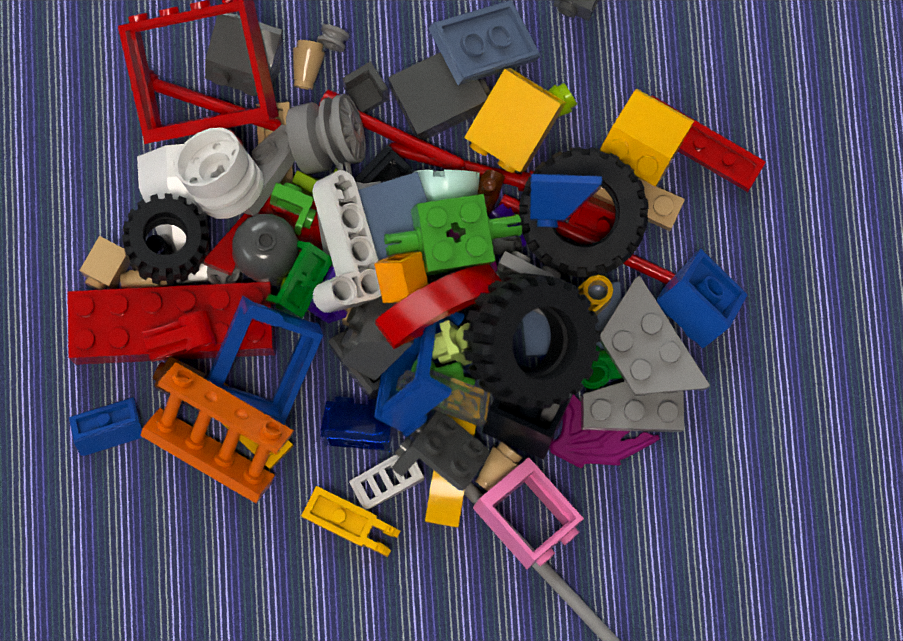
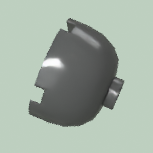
(265, 247)

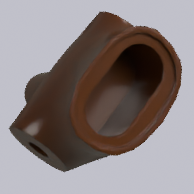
(490, 185)

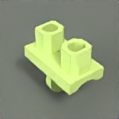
(450, 343)

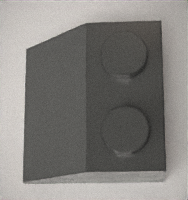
(228, 56)
(365, 344)

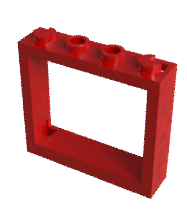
(142, 84)

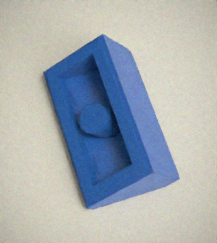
(106, 427)

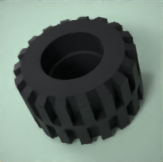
(158, 213)

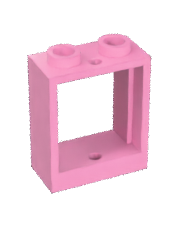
(550, 497)

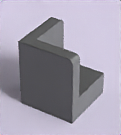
(366, 88)

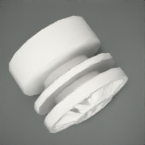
(219, 173)

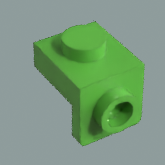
(295, 201)

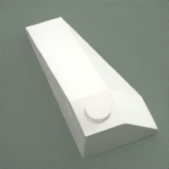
(158, 177)

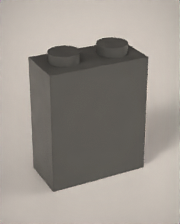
(432, 97)

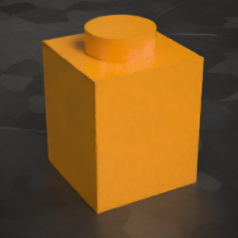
(400, 275)

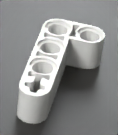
(336, 201)

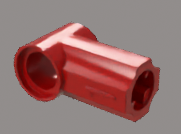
(189, 334)

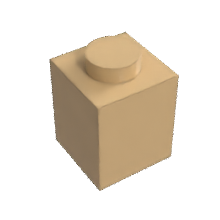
(104, 265)

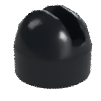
(158, 242)

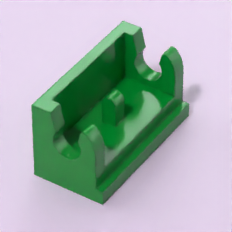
(301, 281)

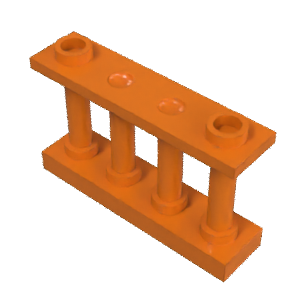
(204, 452)

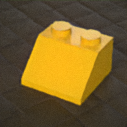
(647, 136)

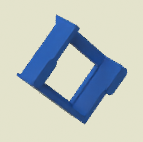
(297, 367)
(408, 407)

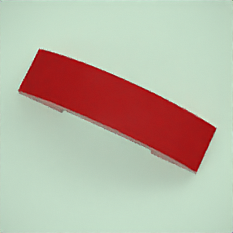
(434, 302)

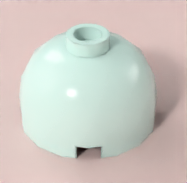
(448, 184)

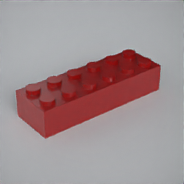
(111, 322)

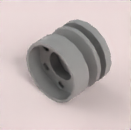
(325, 134)

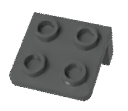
(443, 448)

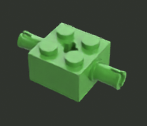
(468, 219)

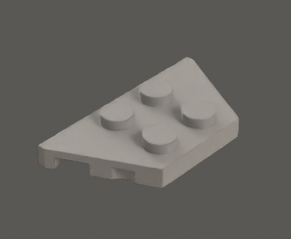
(648, 347)

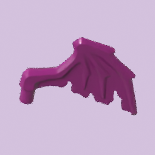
(594, 446)

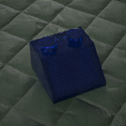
(354, 426)

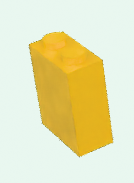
(514, 121)

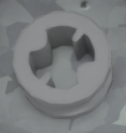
(333, 37)

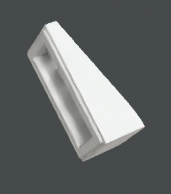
(404, 484)

